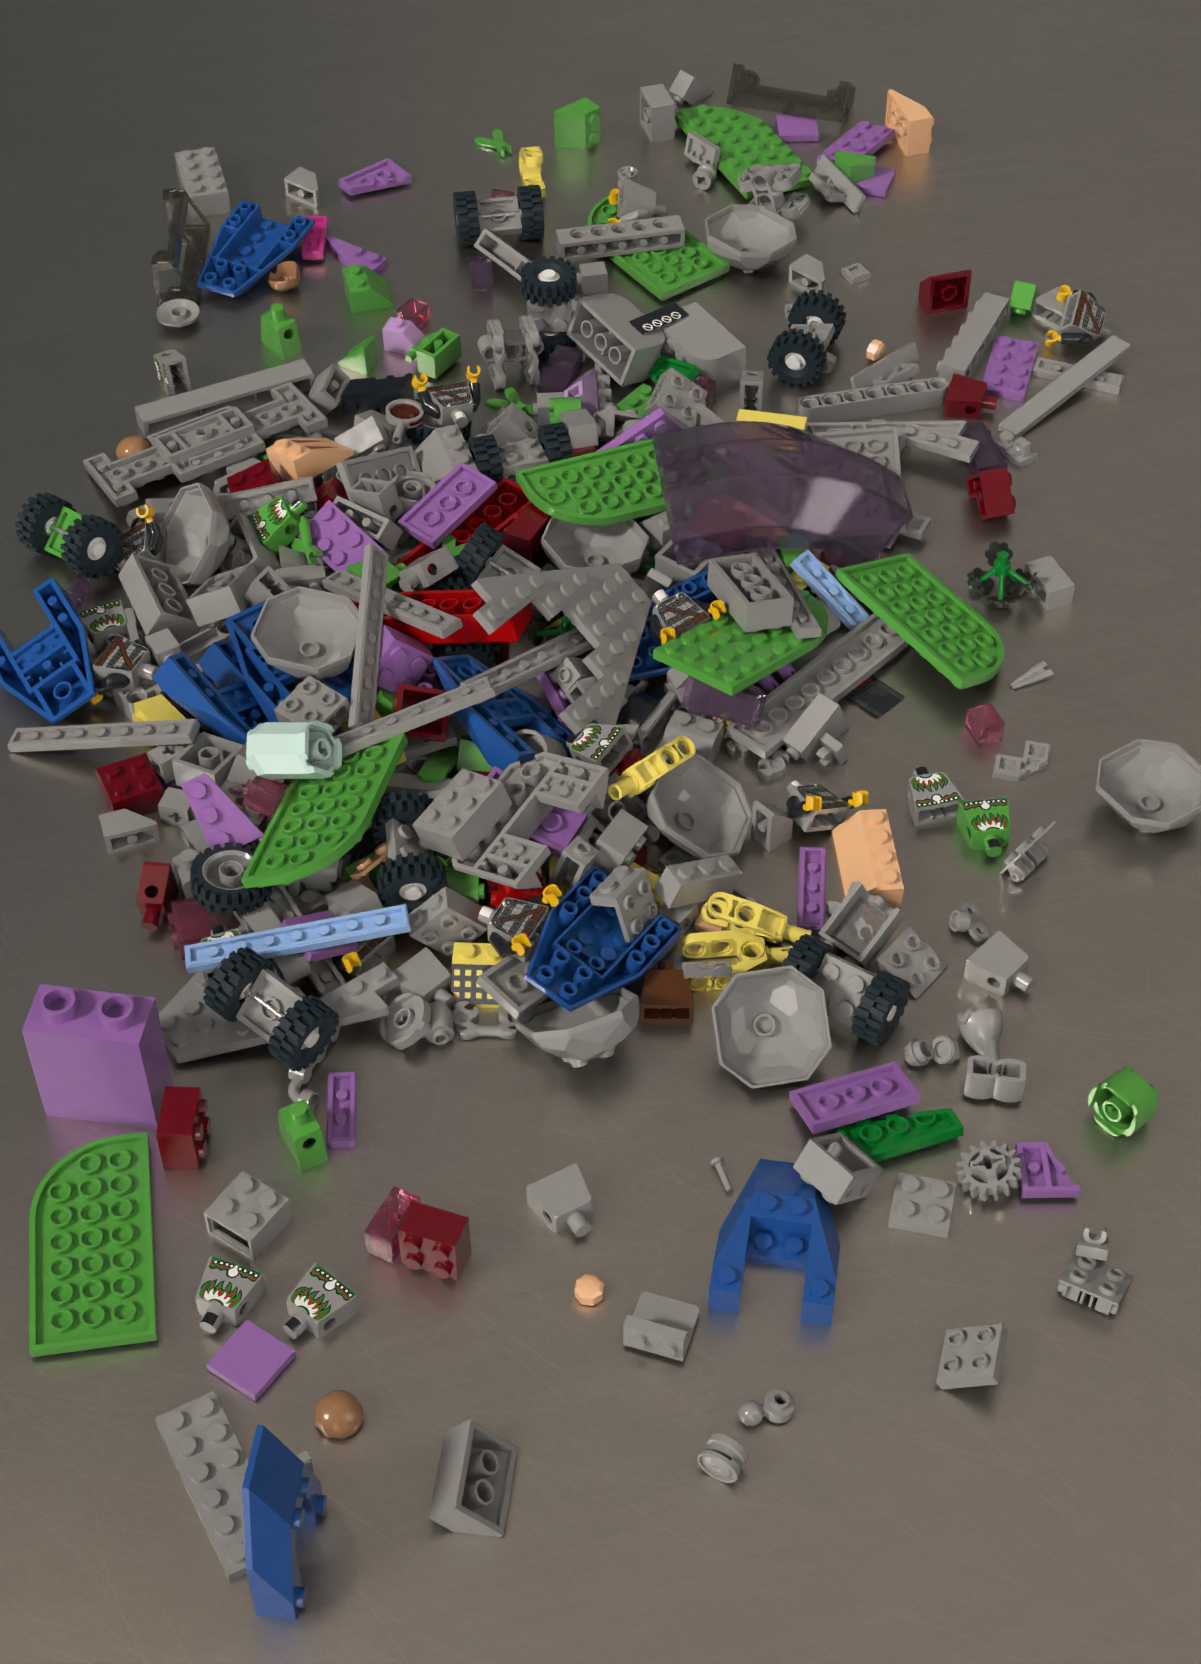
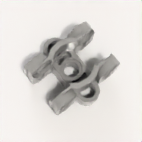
(768, 187)
(510, 346)

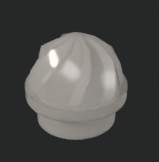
(918, 1052)

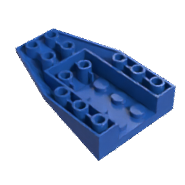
(585, 950)

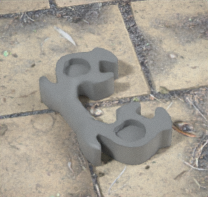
(769, 768)
(465, 1023)

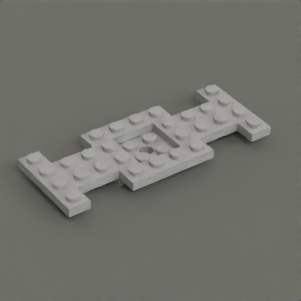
(174, 447)

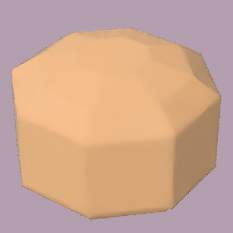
(875, 350)
(589, 1289)

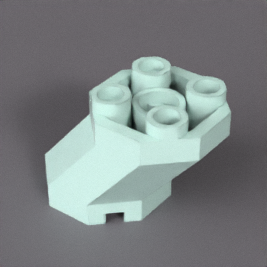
(293, 750)

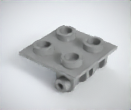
(1027, 855)
(912, 961)
(1094, 1279)

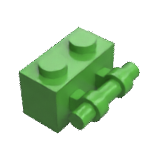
(436, 352)

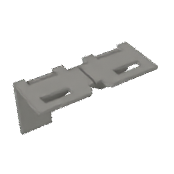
(697, 969)

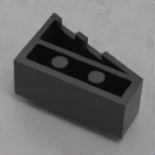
(375, 393)

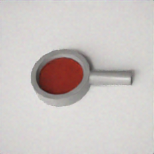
(403, 415)

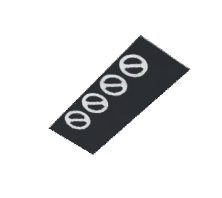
(658, 318)

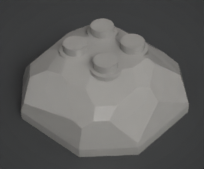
(749, 236)
(195, 535)
(585, 545)
(307, 632)
(1151, 785)
(700, 809)
(771, 1026)
(583, 1032)

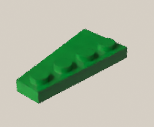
(902, 1134)

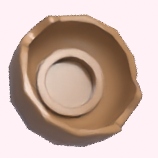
(286, 276)
(131, 445)
(338, 1414)

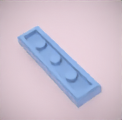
(829, 590)

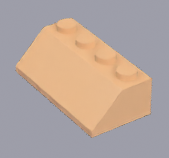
(869, 856)

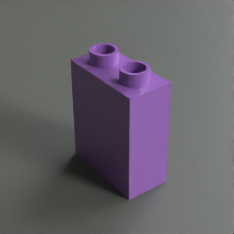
(97, 1055)

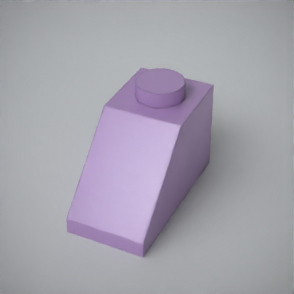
(400, 335)

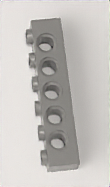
(620, 238)

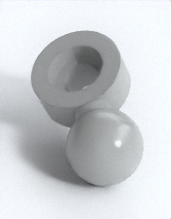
(752, 1412)

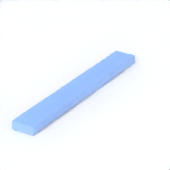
(301, 937)

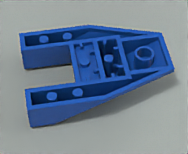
(54, 667)
(264, 679)
(226, 710)
(497, 719)
(778, 1224)
(277, 1500)

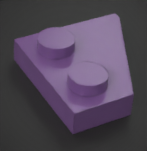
(1043, 1173)

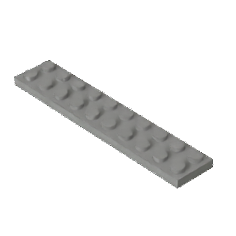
(831, 674)

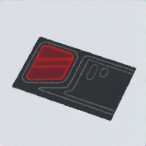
(874, 697)

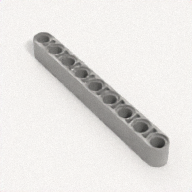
(287, 967)

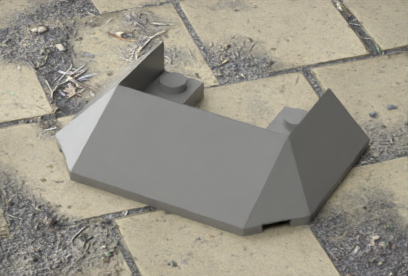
(534, 789)

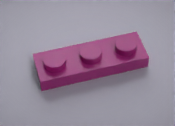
(315, 239)

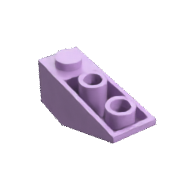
(586, 389)

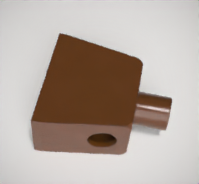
(666, 995)

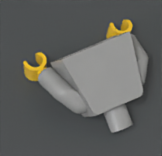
(634, 202)

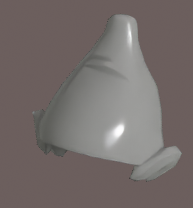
(982, 1030)

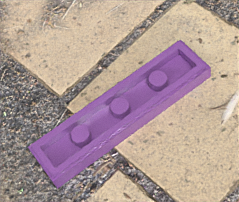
(811, 889)

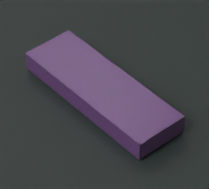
(341, 1110)

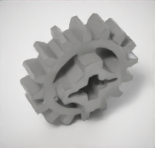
(989, 1170)

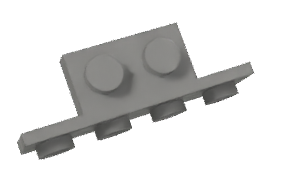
(836, 185)
(894, 368)

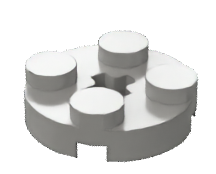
(405, 1033)

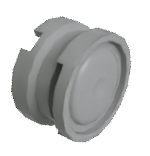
(722, 1458)

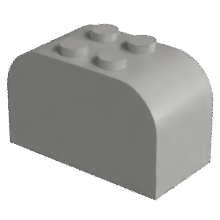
(604, 333)
(708, 345)

